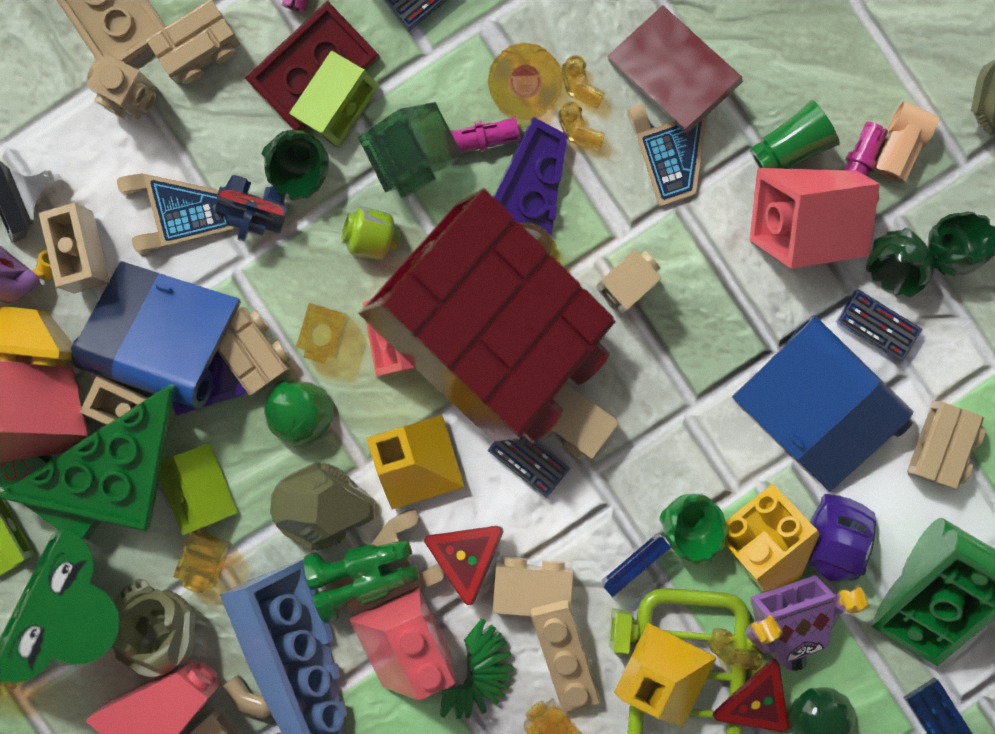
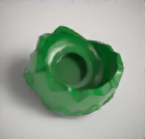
(298, 412)
(694, 527)

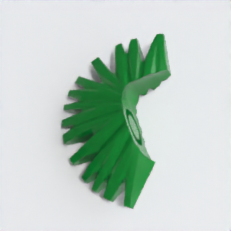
(482, 675)

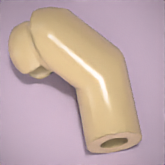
(244, 700)

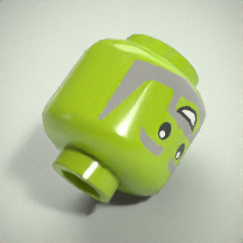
(370, 233)

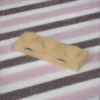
(565, 655)

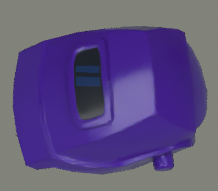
(844, 538)

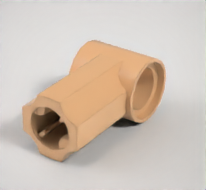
(909, 132)

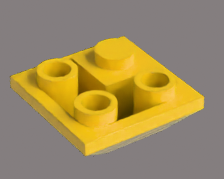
(32, 334)
(415, 462)
(771, 539)
(664, 676)

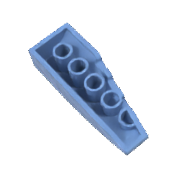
(288, 650)

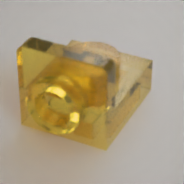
(548, 719)

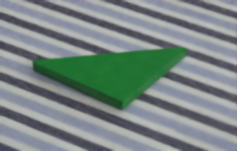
(110, 472)

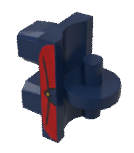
(249, 212)

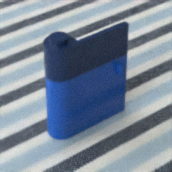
(155, 333)
(823, 404)

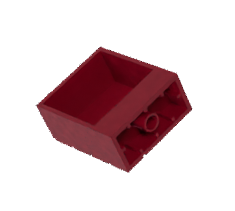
(492, 320)

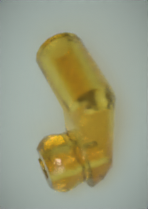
(577, 84)
(575, 127)
(733, 656)

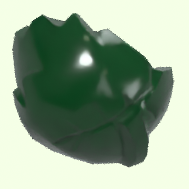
(295, 164)
(961, 243)
(901, 262)
(821, 712)

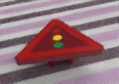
(465, 557)
(757, 702)

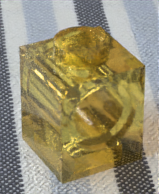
(316, 316)
(201, 561)

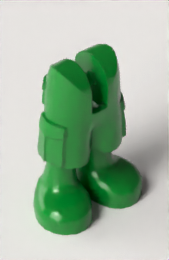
(370, 572)

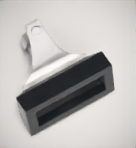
(20, 196)

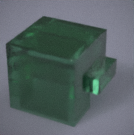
(410, 148)

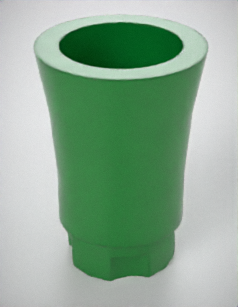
(796, 139)

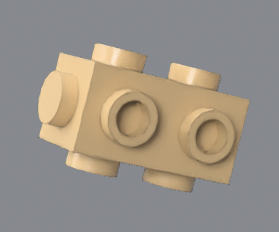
(120, 87)

